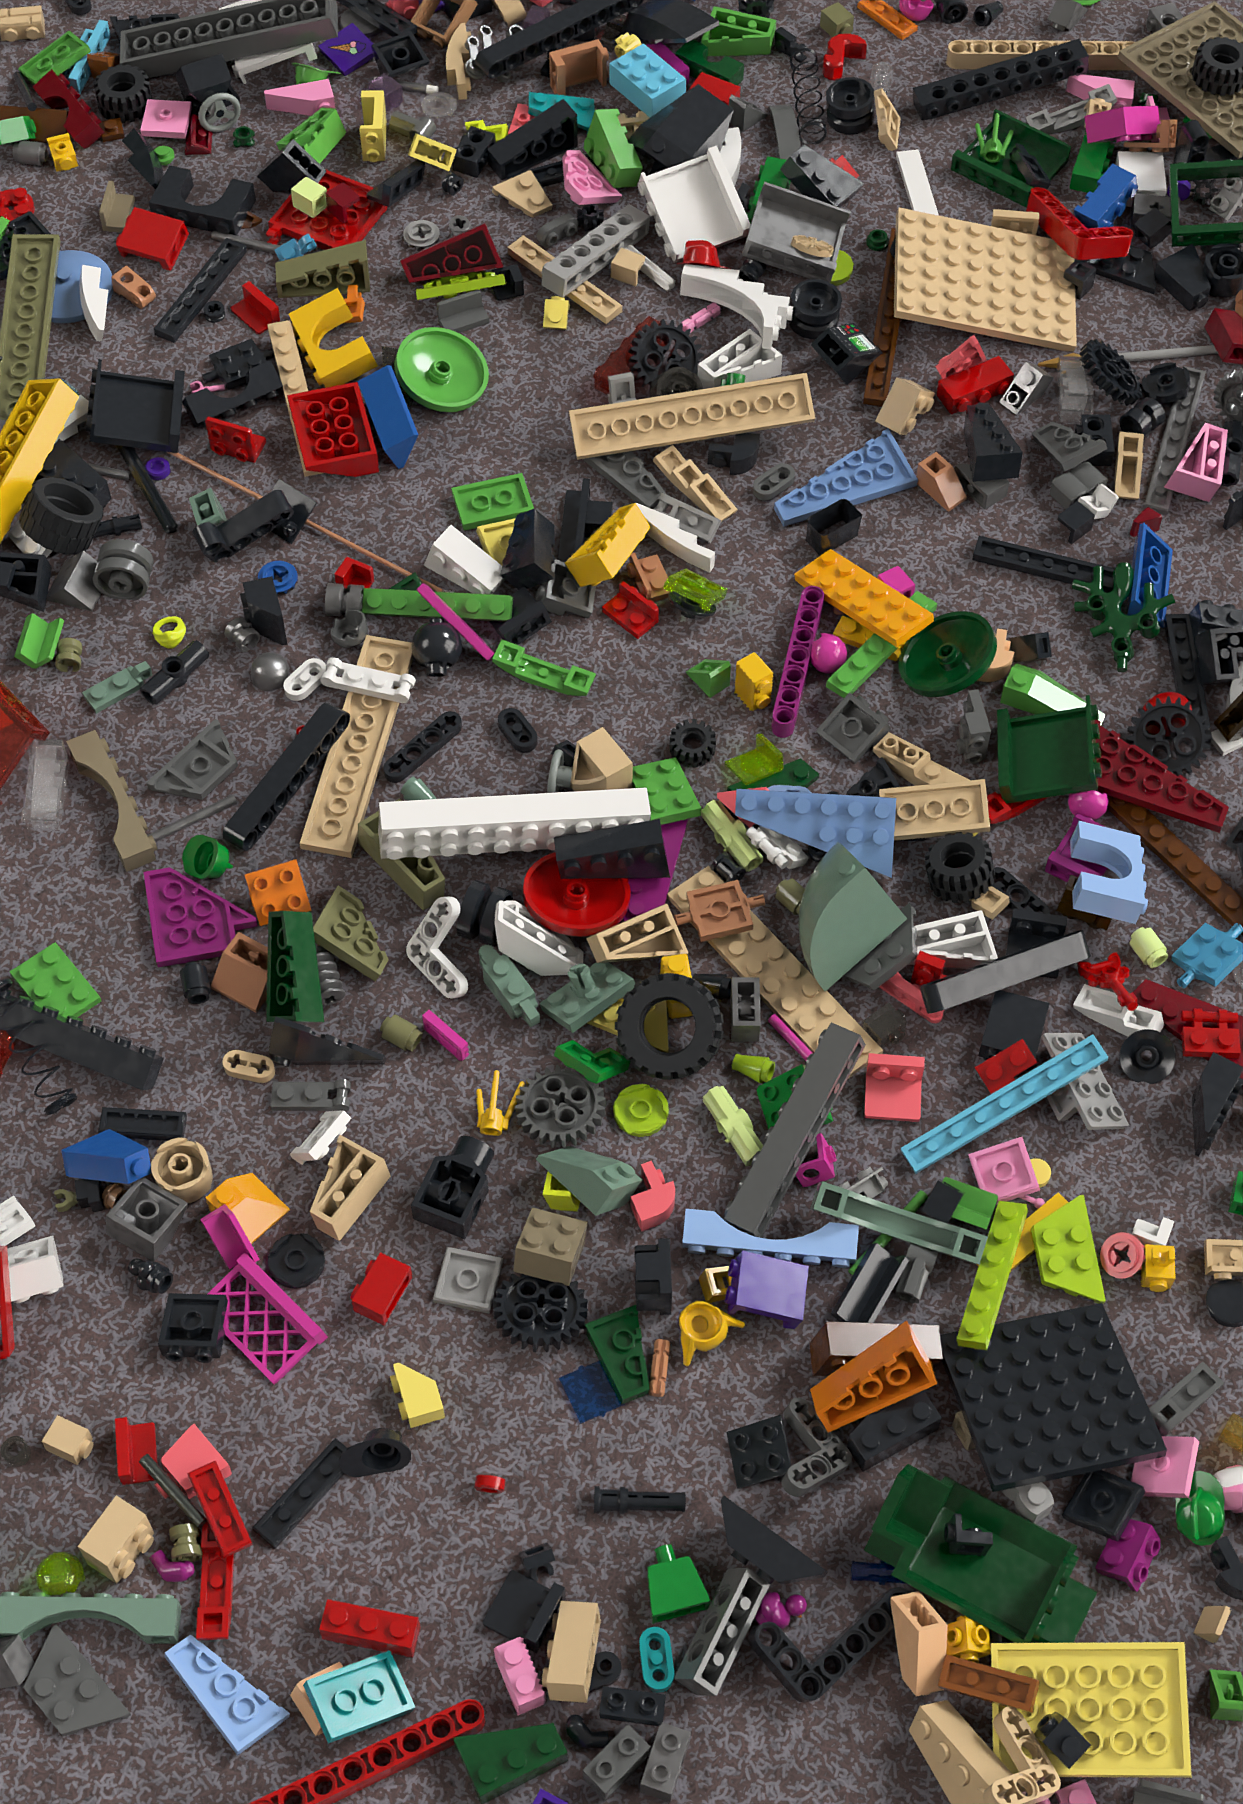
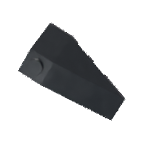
(299, 1045)

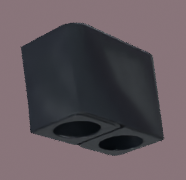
(825, 518)

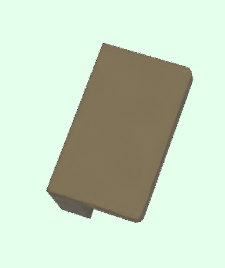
(115, 209)

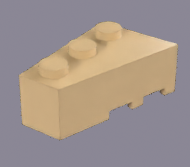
(348, 1188)

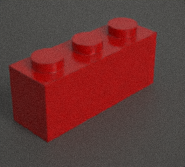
(974, 385)
(370, 1628)

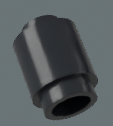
(195, 983)

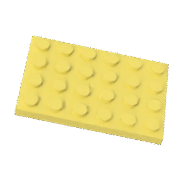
(1116, 1695)

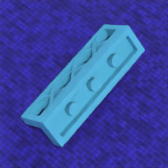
(97, 42)

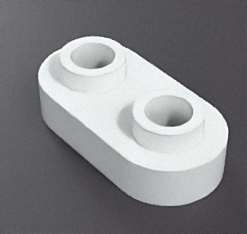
(303, 679)

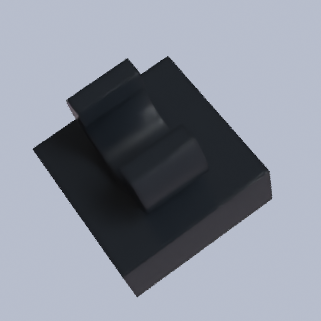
(536, 1557)

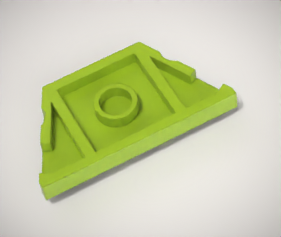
(451, 285)
(1068, 1252)

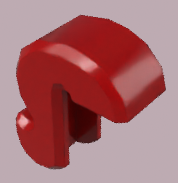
(839, 47)

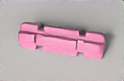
(701, 317)

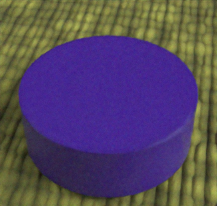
(1183, 190)
(158, 468)

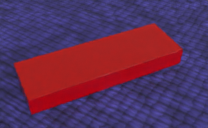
(219, 1509)

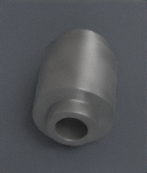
(30, 152)

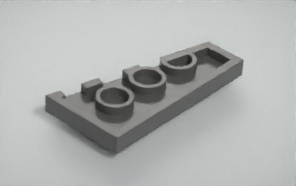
(629, 476)

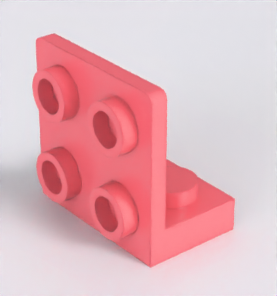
(893, 1087)

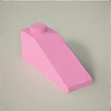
(1082, 84)
(301, 98)

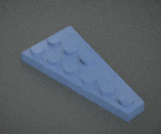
(858, 477)
(821, 820)

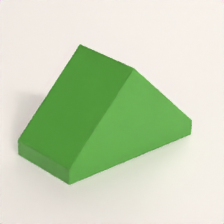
(711, 675)
(1226, 1695)

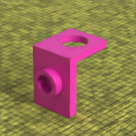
(823, 1164)

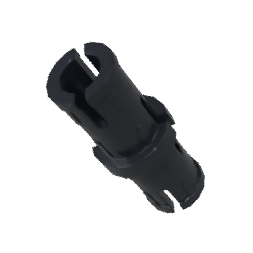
(118, 525)

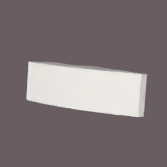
(731, 153)
(93, 300)
(1104, 1008)

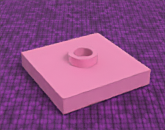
(166, 118)
(1005, 1170)
(1169, 1474)

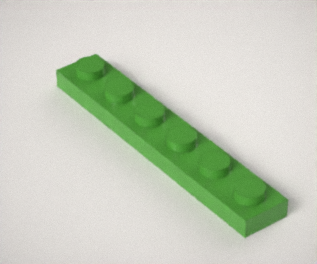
(411, 604)
(868, 657)

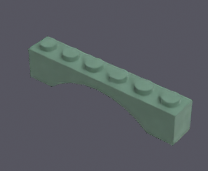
(899, 1223)
(152, 1619)

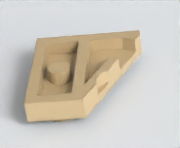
(524, 193)

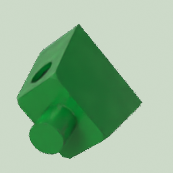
(674, 1586)

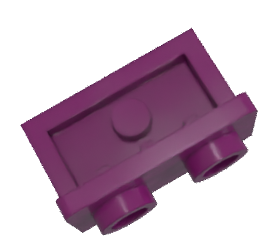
(1131, 1555)

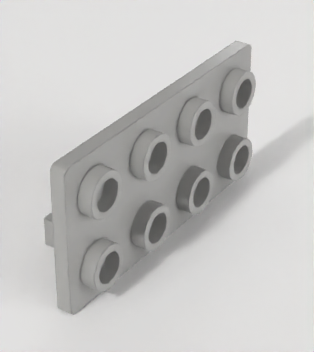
(1087, 1094)

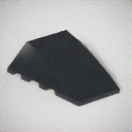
(667, 21)

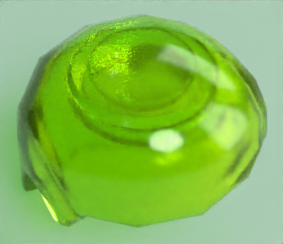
(59, 1573)

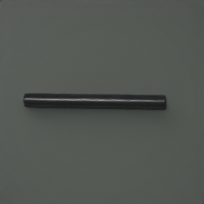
(148, 488)

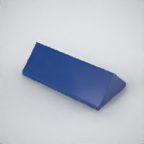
(389, 414)
(1152, 565)

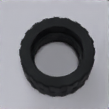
(61, 516)

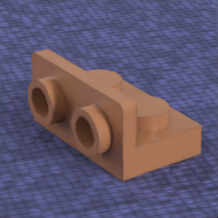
(649, 576)

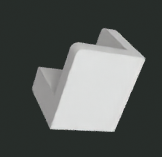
(1152, 1234)

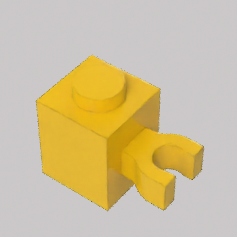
(1158, 1267)

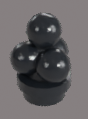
(151, 1275)

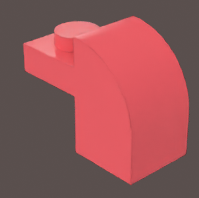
(656, 1203)

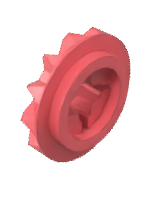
(1110, 1258)

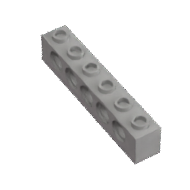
(594, 250)

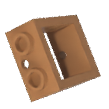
(426, 11)

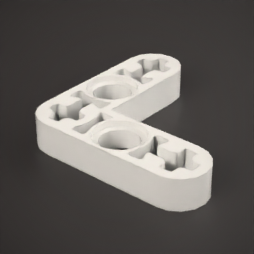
(430, 945)

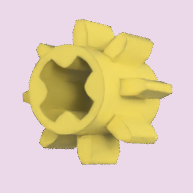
(626, 43)

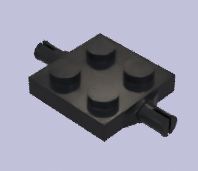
(234, 363)

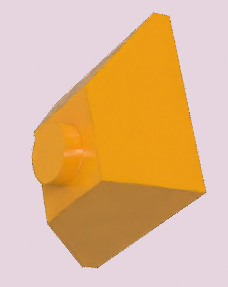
(251, 1203)

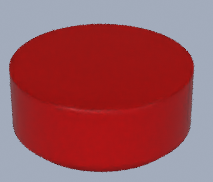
(489, 1484)

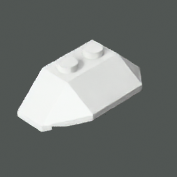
(531, 943)

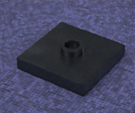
(1104, 1503)

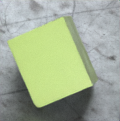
(309, 197)

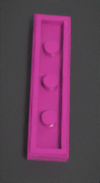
(455, 621)

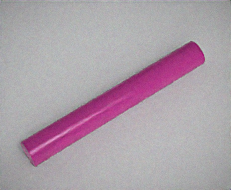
(789, 1036)

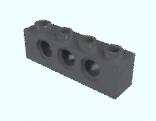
(721, 1631)

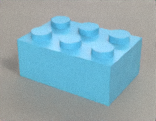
(646, 80)

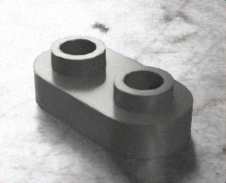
(557, 229)
(772, 483)

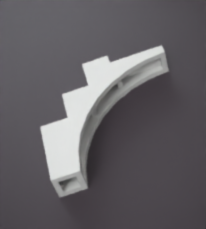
(725, 288)

